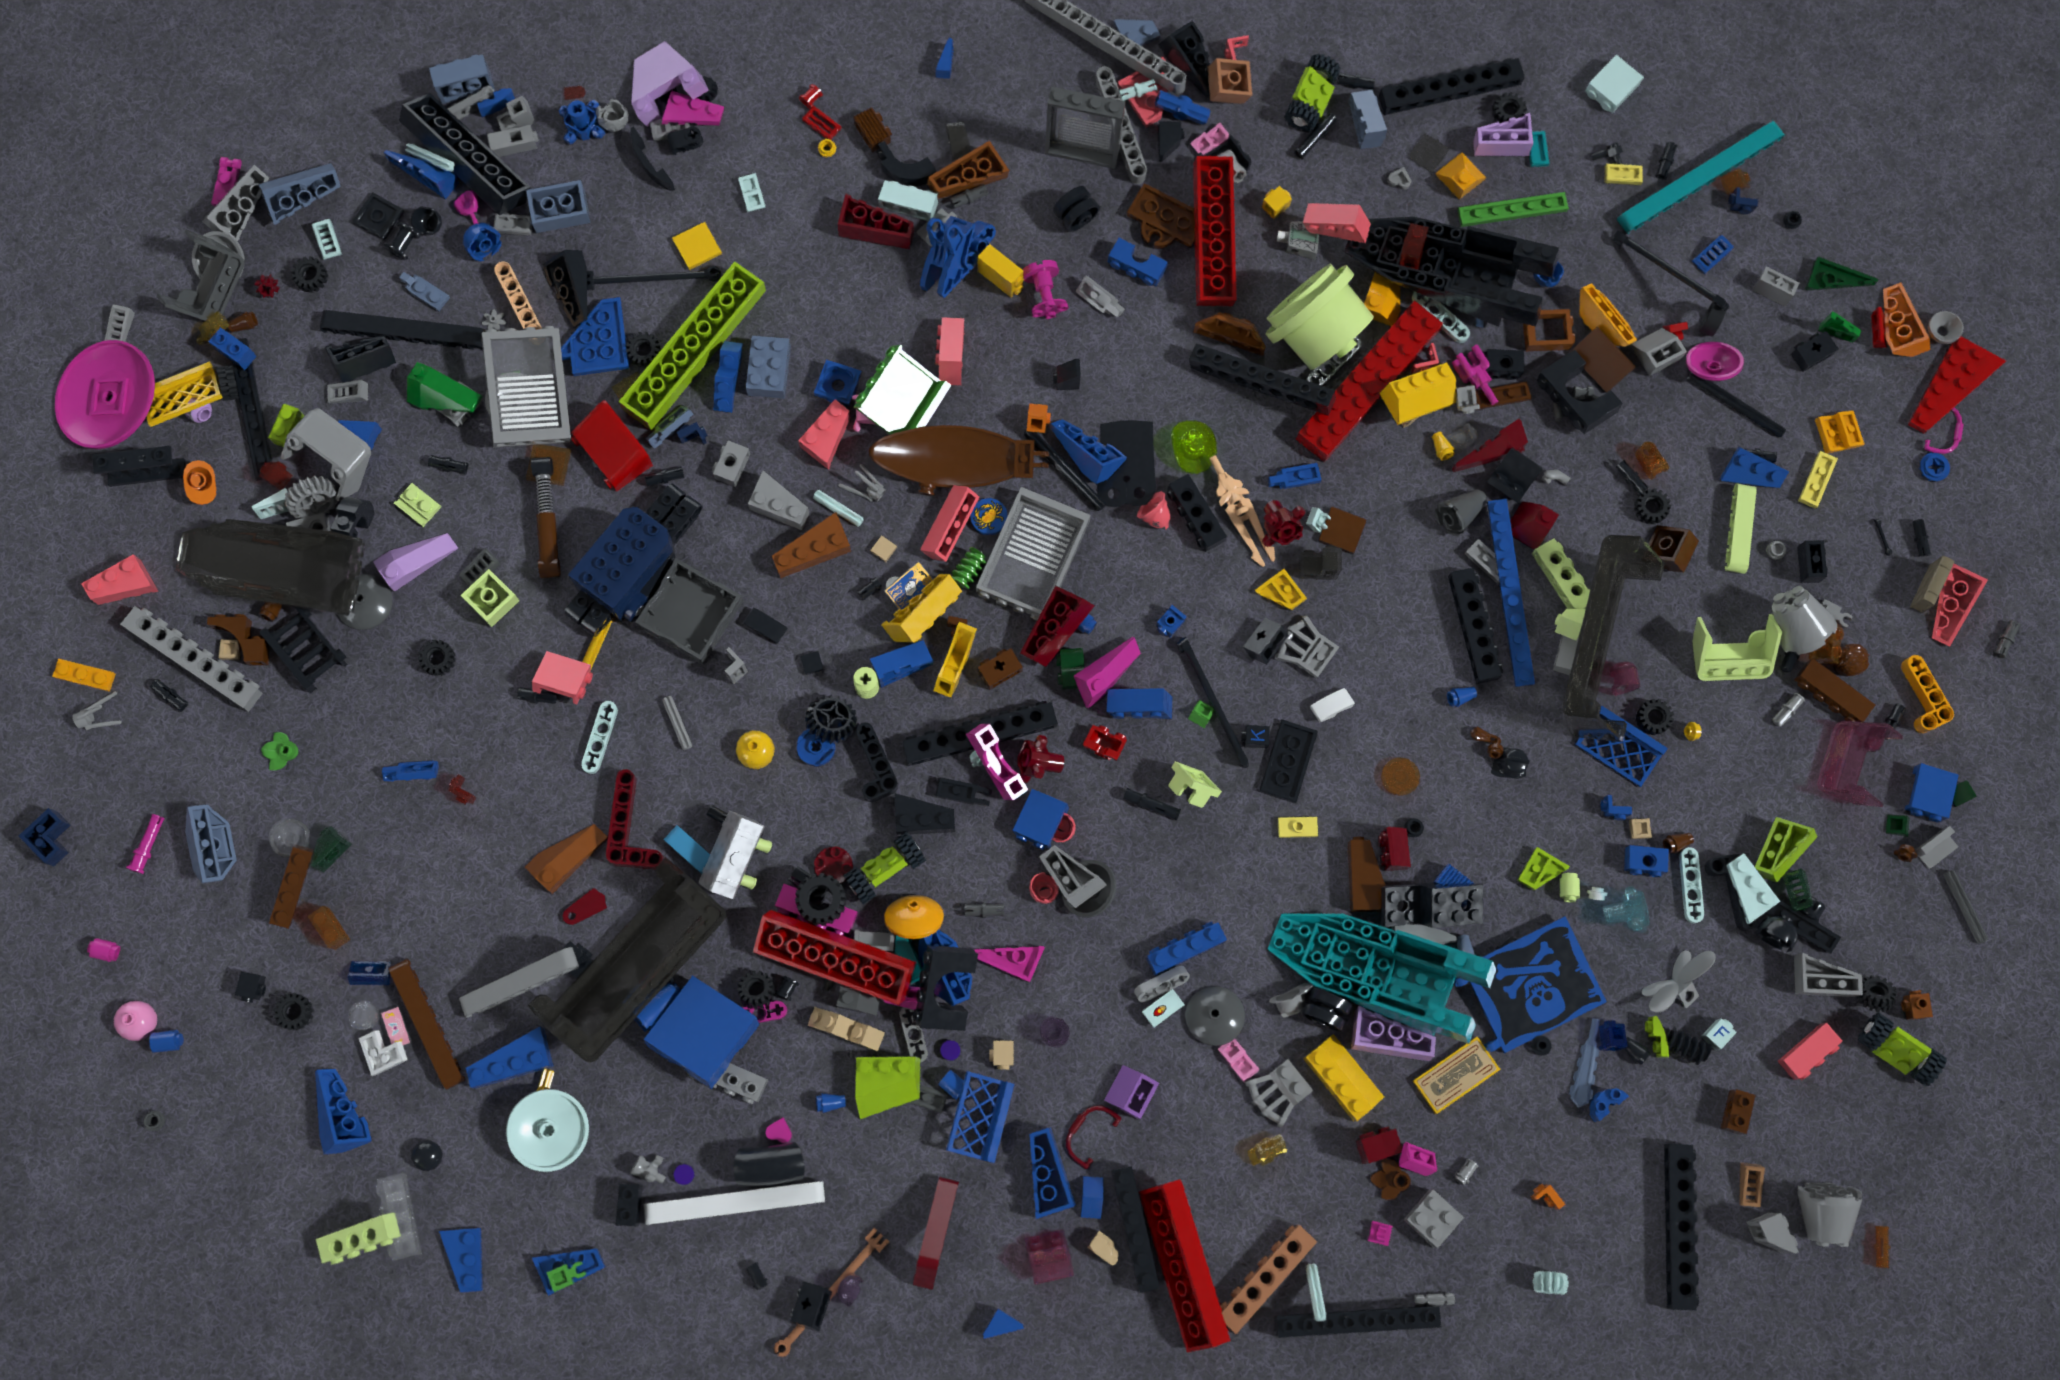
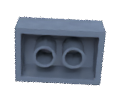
(461, 78)
(558, 206)
(768, 367)

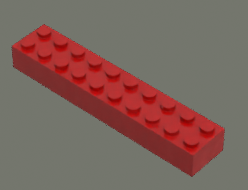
(1364, 384)

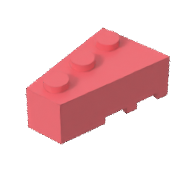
(1337, 221)
(950, 350)
(119, 582)

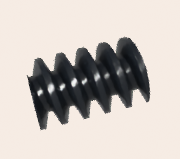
(1688, 1045)

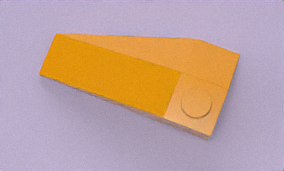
(1383, 300)

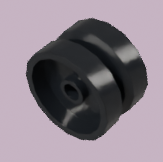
(1076, 208)
(1326, 1009)

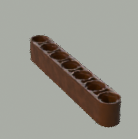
(426, 1025)

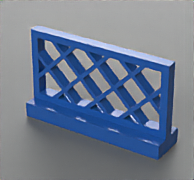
(1635, 735)
(995, 1124)

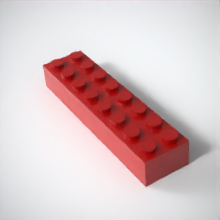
(1214, 231)
(834, 957)
(1184, 1266)

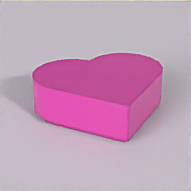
(779, 1131)

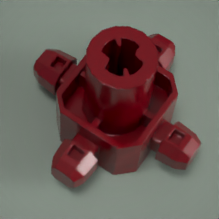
(1282, 524)
(1035, 759)

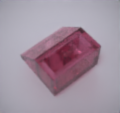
(1049, 1256)

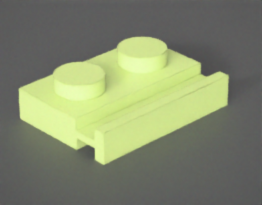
(417, 504)

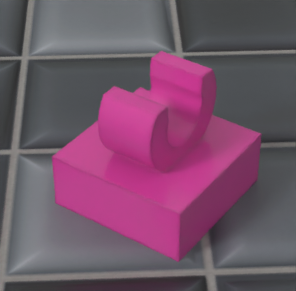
(1380, 1233)

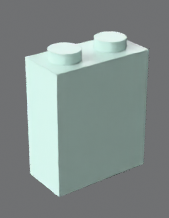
(1613, 84)

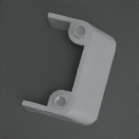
(335, 444)

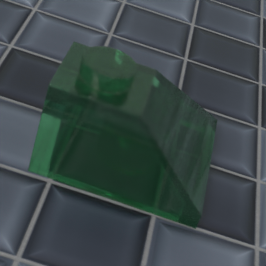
(329, 848)

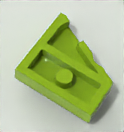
(1541, 869)

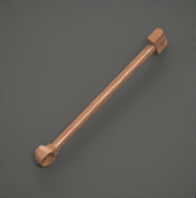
(873, 1244)

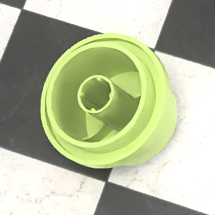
(1320, 317)

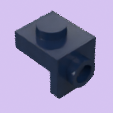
(1741, 204)
(691, 431)

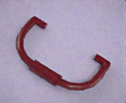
(1076, 1125)

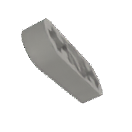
(1171, 980)
(921, 1038)

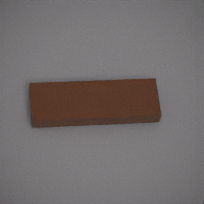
(1505, 395)

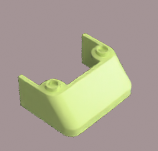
(1736, 660)

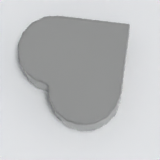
(1399, 178)

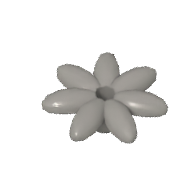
(494, 320)

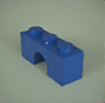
(1149, 271)

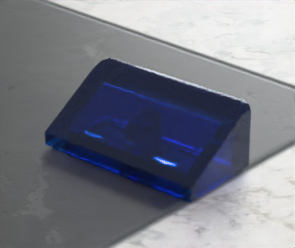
(369, 973)

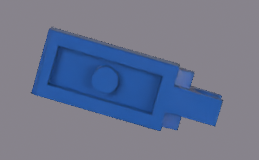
(1296, 476)
(411, 770)

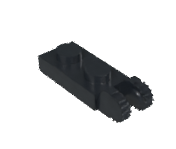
(961, 791)

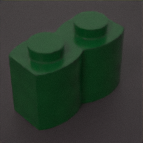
(1070, 662)

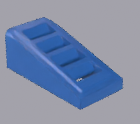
(944, 65)
(1721, 245)

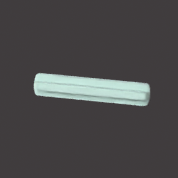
(837, 507)
(1315, 1292)

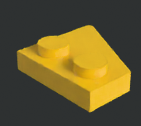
(1282, 591)

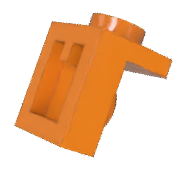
(1551, 1197)

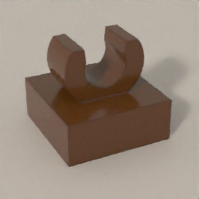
(953, 622)

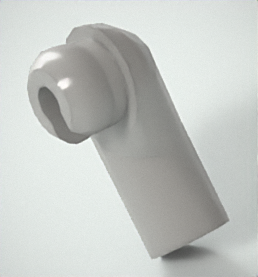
(1555, 475)

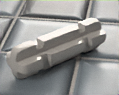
(1434, 1299)

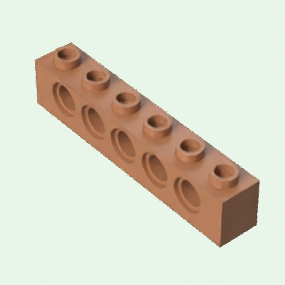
(1277, 1275)

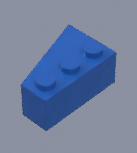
(901, 662)

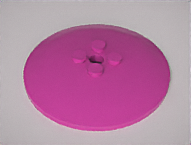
(84, 391)

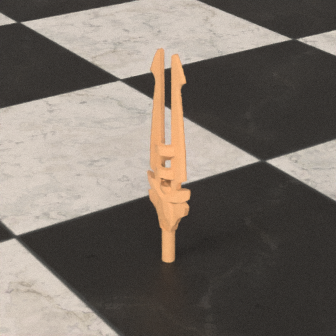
(1231, 491)

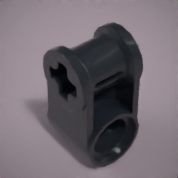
(682, 140)

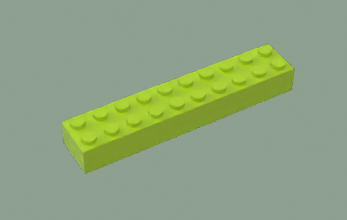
(692, 346)

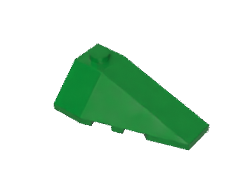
(435, 390)

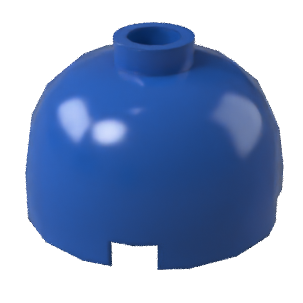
(481, 237)

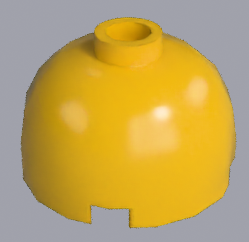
(755, 749)

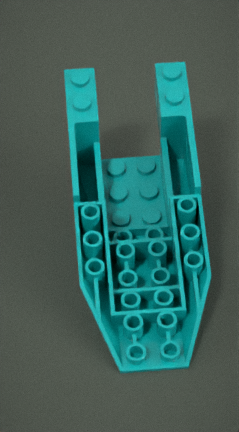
(1381, 969)

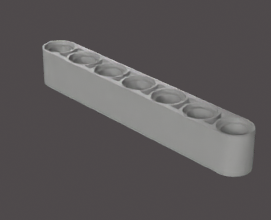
(1126, 149)
(519, 982)

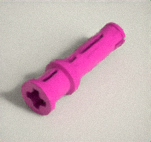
(143, 853)

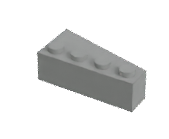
(237, 205)

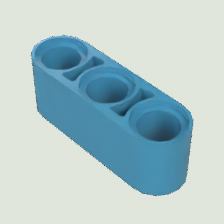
(687, 848)

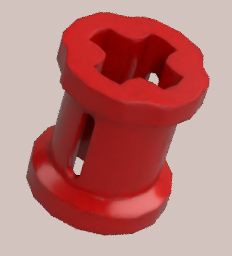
(811, 96)

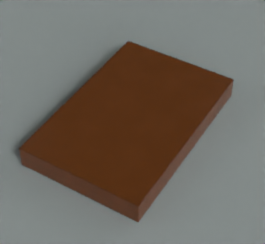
(1603, 359)

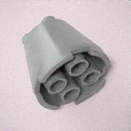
(1802, 621)
(1829, 1212)

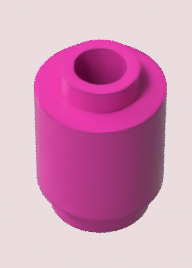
(103, 950)

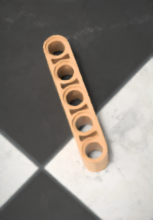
(516, 296)

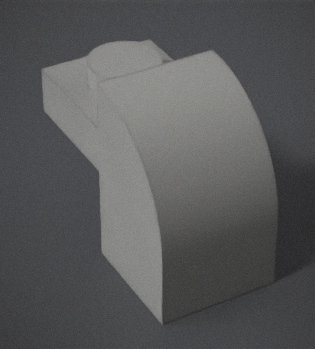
(518, 114)

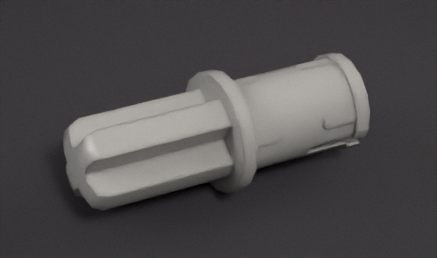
(1788, 709)

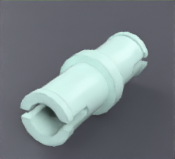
(1138, 89)

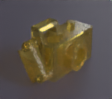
(211, 326)
(1267, 1150)

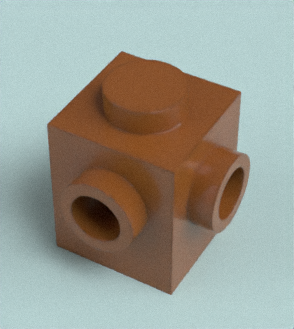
(1917, 1005)

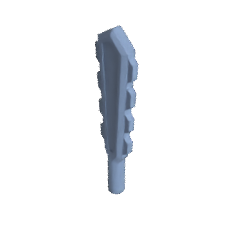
(1584, 1078)

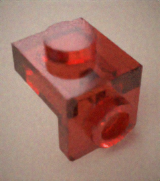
(462, 795)

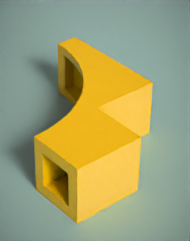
(955, 660)

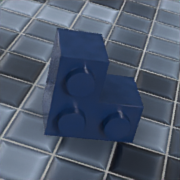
(42, 836)

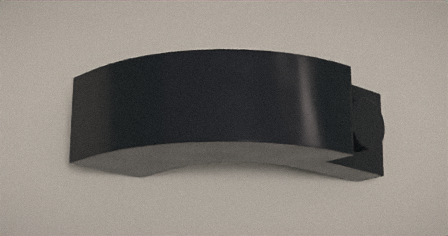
(905, 174)
(352, 513)

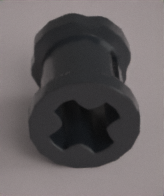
(787, 988)

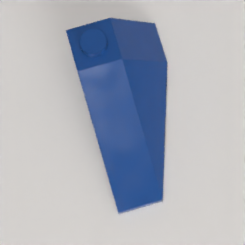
(433, 177)
(1091, 457)
(338, 1122)

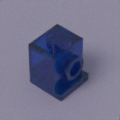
(1612, 1036)

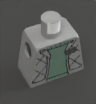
(1299, 240)

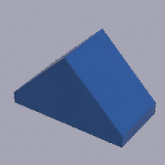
(1092, 1197)
(1001, 1324)

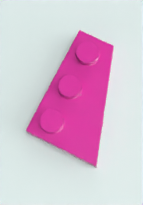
(686, 110)

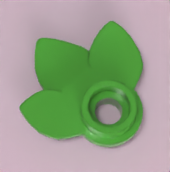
(277, 751)

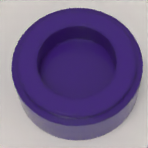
(950, 1050)
(684, 1174)

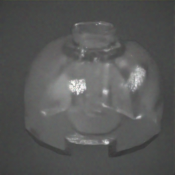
(286, 834)

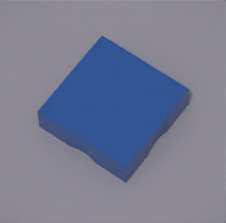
(701, 1032)

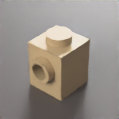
(1002, 1054)

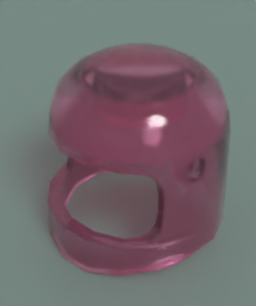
(1624, 674)

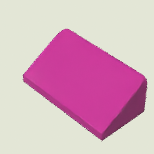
(1418, 1159)

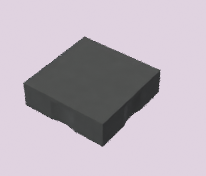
(689, 611)

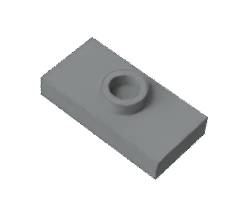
(513, 224)

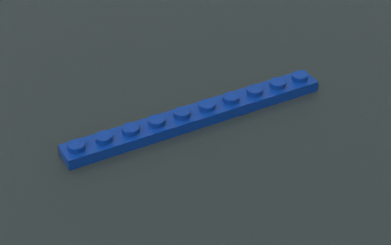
(1510, 593)

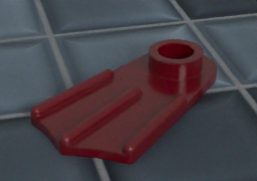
(585, 907)

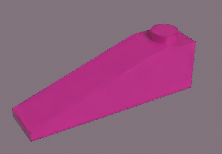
(1105, 672)

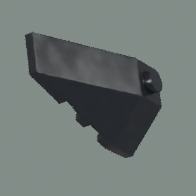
(569, 276)

